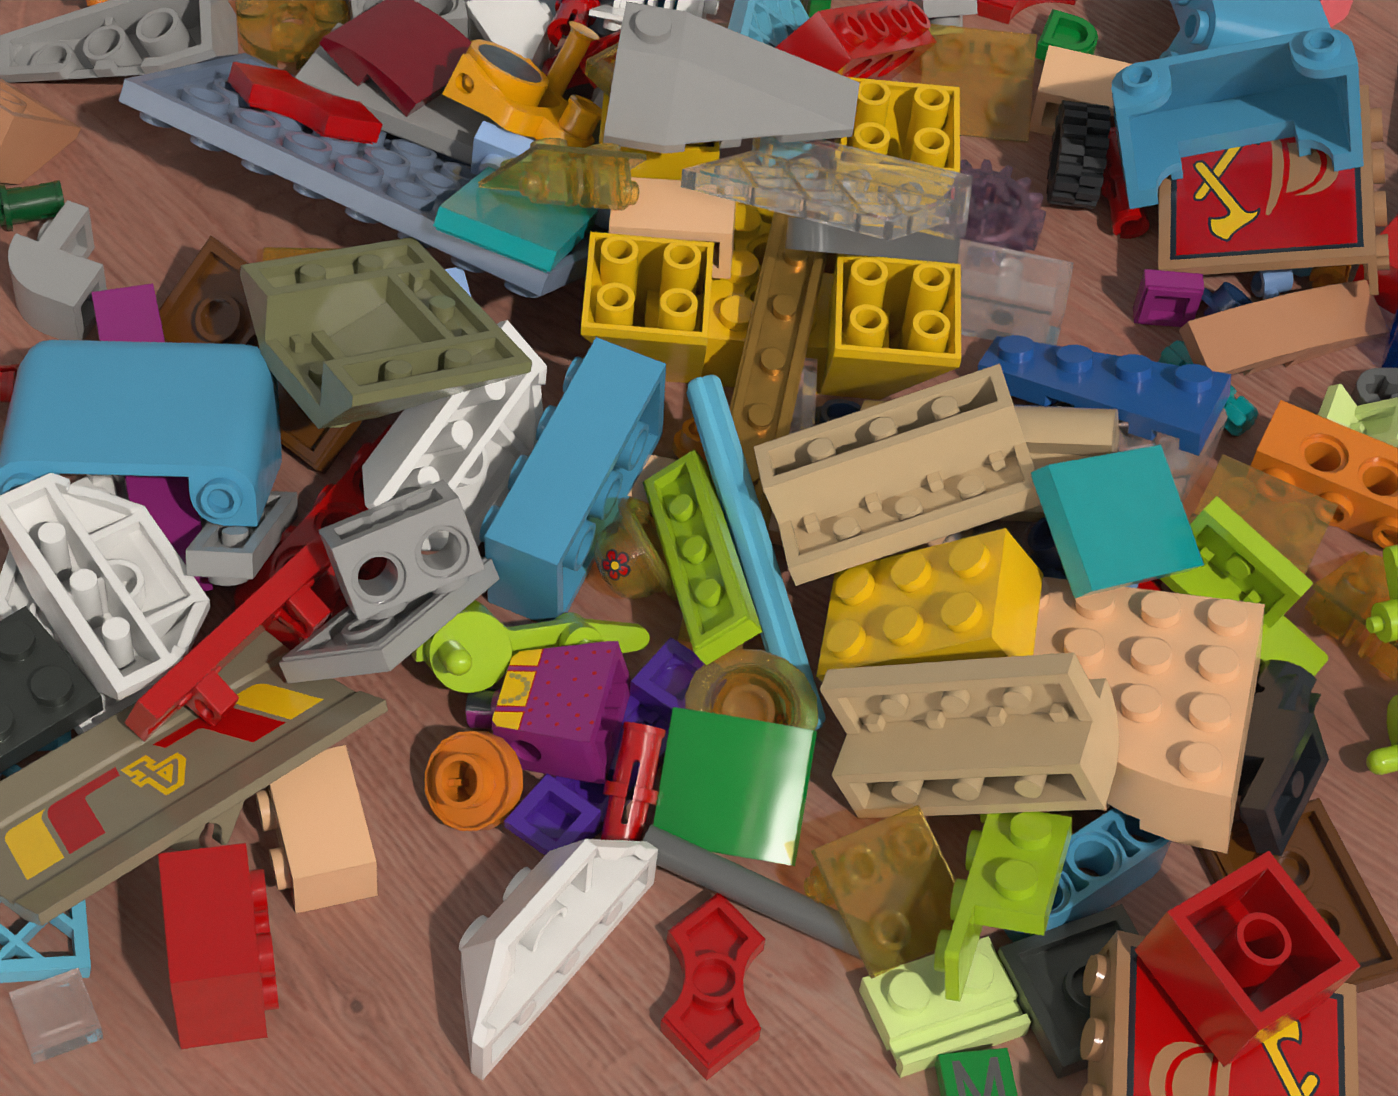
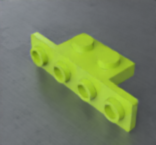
(1249, 569)
(1009, 886)

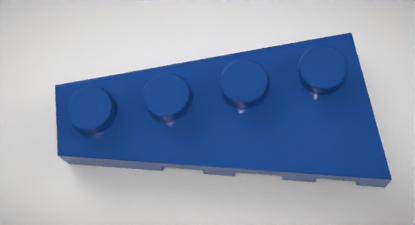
(1146, 393)

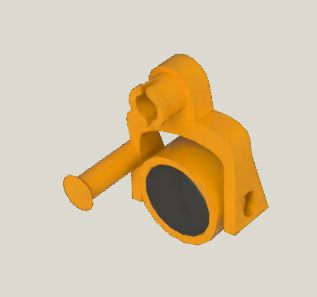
(522, 96)

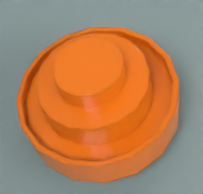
(473, 780)

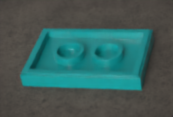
(513, 224)
(1116, 520)

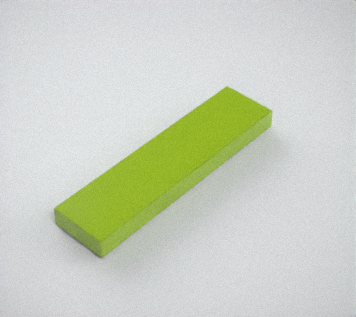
(701, 558)

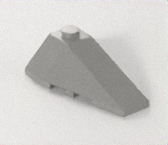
(120, 40)
(705, 83)

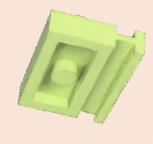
(919, 1021)

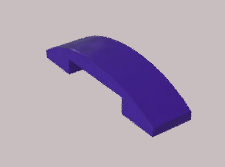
(574, 810)

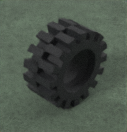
(1078, 154)

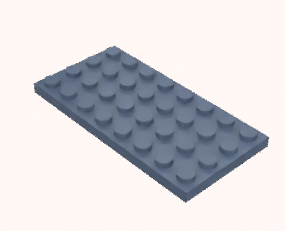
(376, 182)

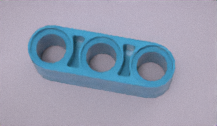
(1114, 856)

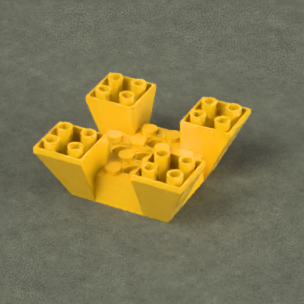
(875, 318)

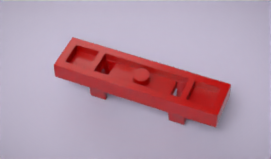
(196, 676)

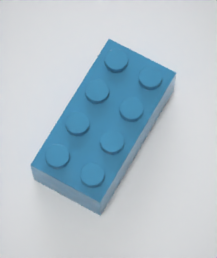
(573, 479)

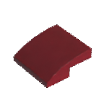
(402, 50)

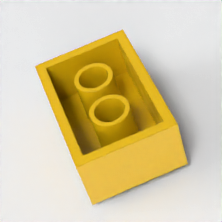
(934, 606)

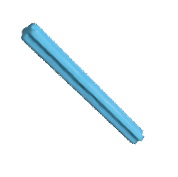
(747, 525)

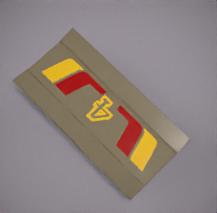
(119, 800)

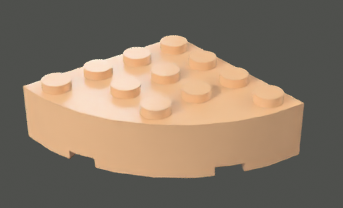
(1181, 697)

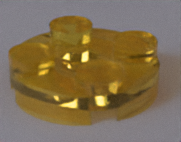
(270, 40)

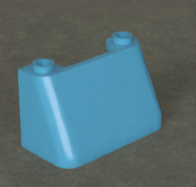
(1237, 98)
(149, 413)

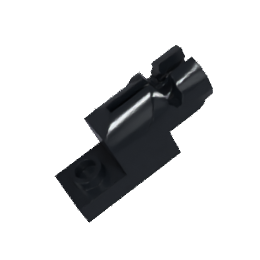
(1281, 755)

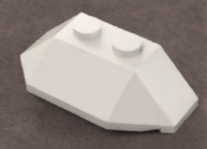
(461, 440)
(104, 581)
(543, 937)

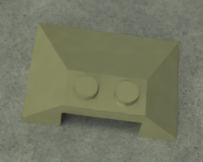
(372, 331)

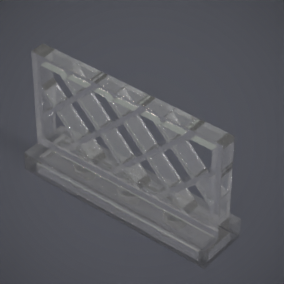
(840, 187)

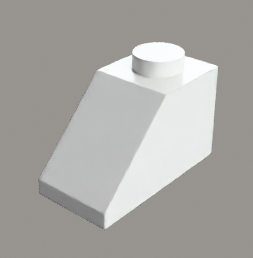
(512, 24)

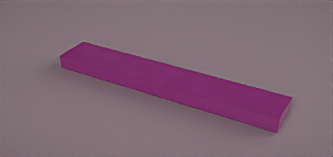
(134, 317)

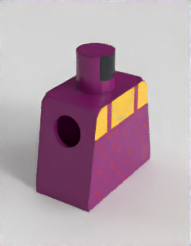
(559, 709)

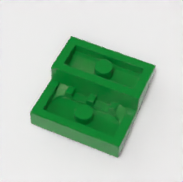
(735, 784)

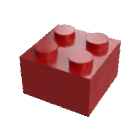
(217, 945)
(1246, 958)

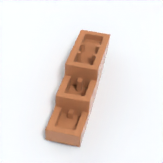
(1285, 329)

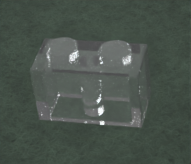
(1012, 293)

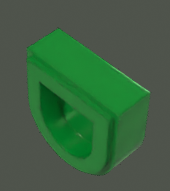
(1068, 33)

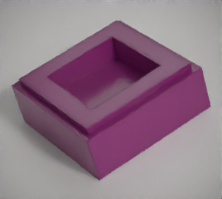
(1167, 298)

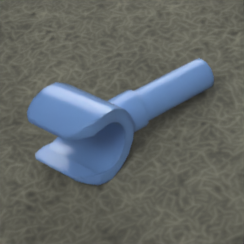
(1271, 283)

